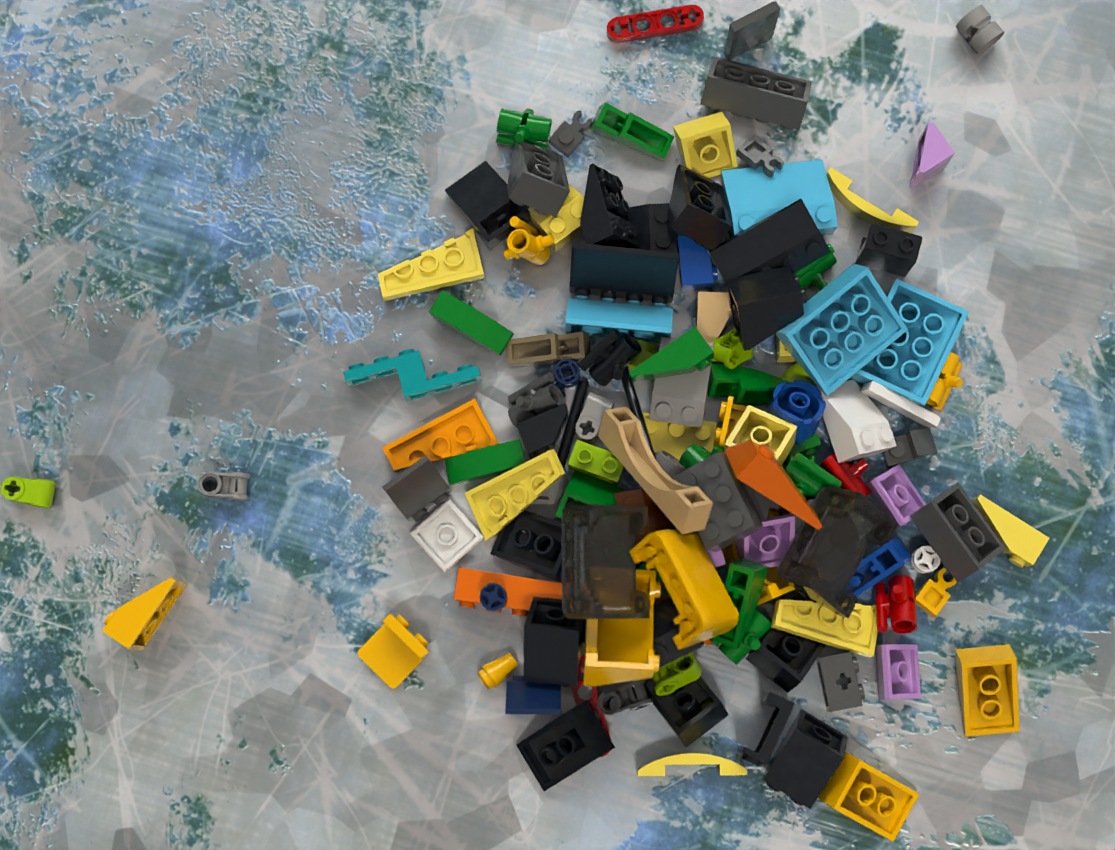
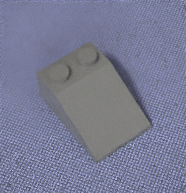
(680, 397)

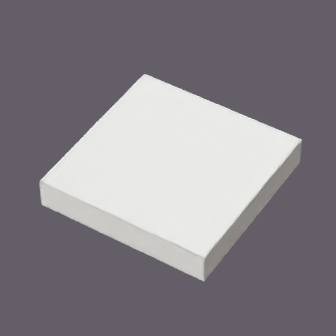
(447, 535)

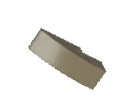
(547, 349)

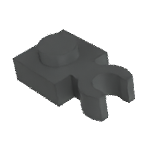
(569, 136)
(757, 154)

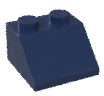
(532, 698)

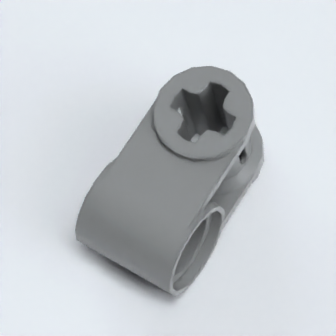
(592, 416)
(230, 485)

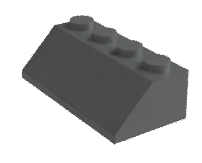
(756, 93)

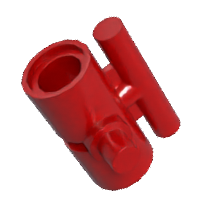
(847, 473)
(897, 605)

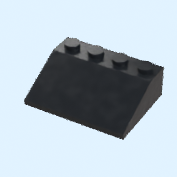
(623, 273)

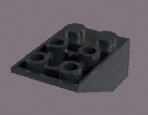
(486, 204)
(606, 211)

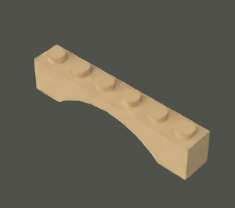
(683, 505)

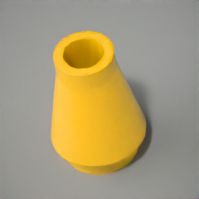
(495, 672)

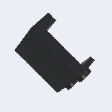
(889, 250)
(772, 731)

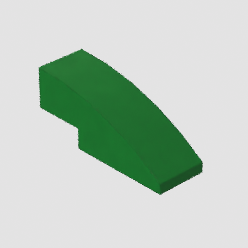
(631, 131)
(470, 323)
(742, 383)
(484, 462)

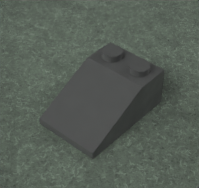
(537, 179)
(418, 489)

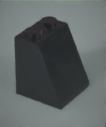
(764, 304)
(552, 644)
(806, 759)

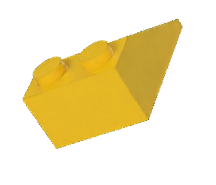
(140, 618)
(988, 689)
(869, 796)

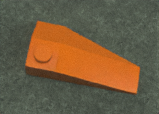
(762, 471)

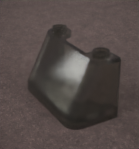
(825, 559)
(598, 564)

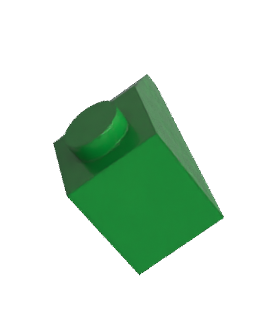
(678, 358)
(744, 586)

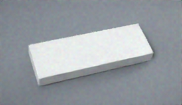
(900, 404)

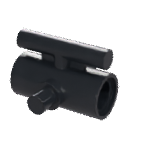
(610, 357)

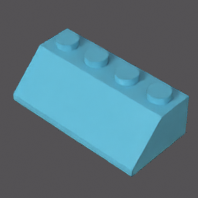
(632, 318)

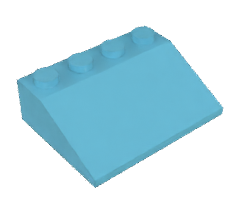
(755, 196)
(842, 328)
(917, 357)

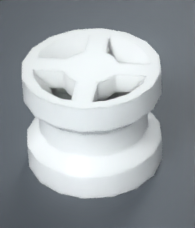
(928, 557)

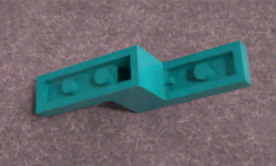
(412, 374)

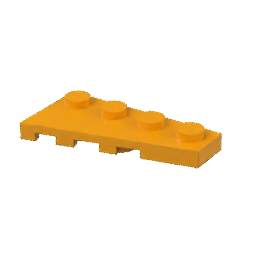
(445, 437)

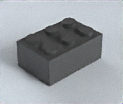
(732, 509)
(957, 532)

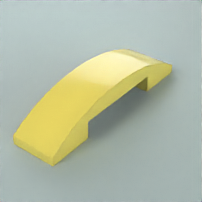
(864, 210)
(657, 766)

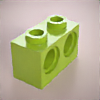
(596, 463)

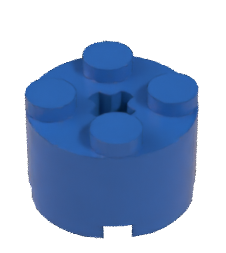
(799, 405)

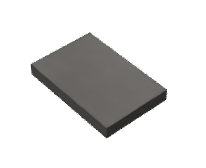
(751, 30)

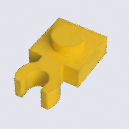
(933, 594)

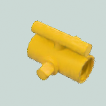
(528, 243)
(947, 379)

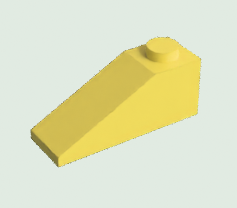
(1020, 539)

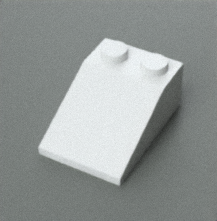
(855, 424)

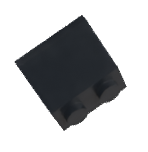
(543, 431)

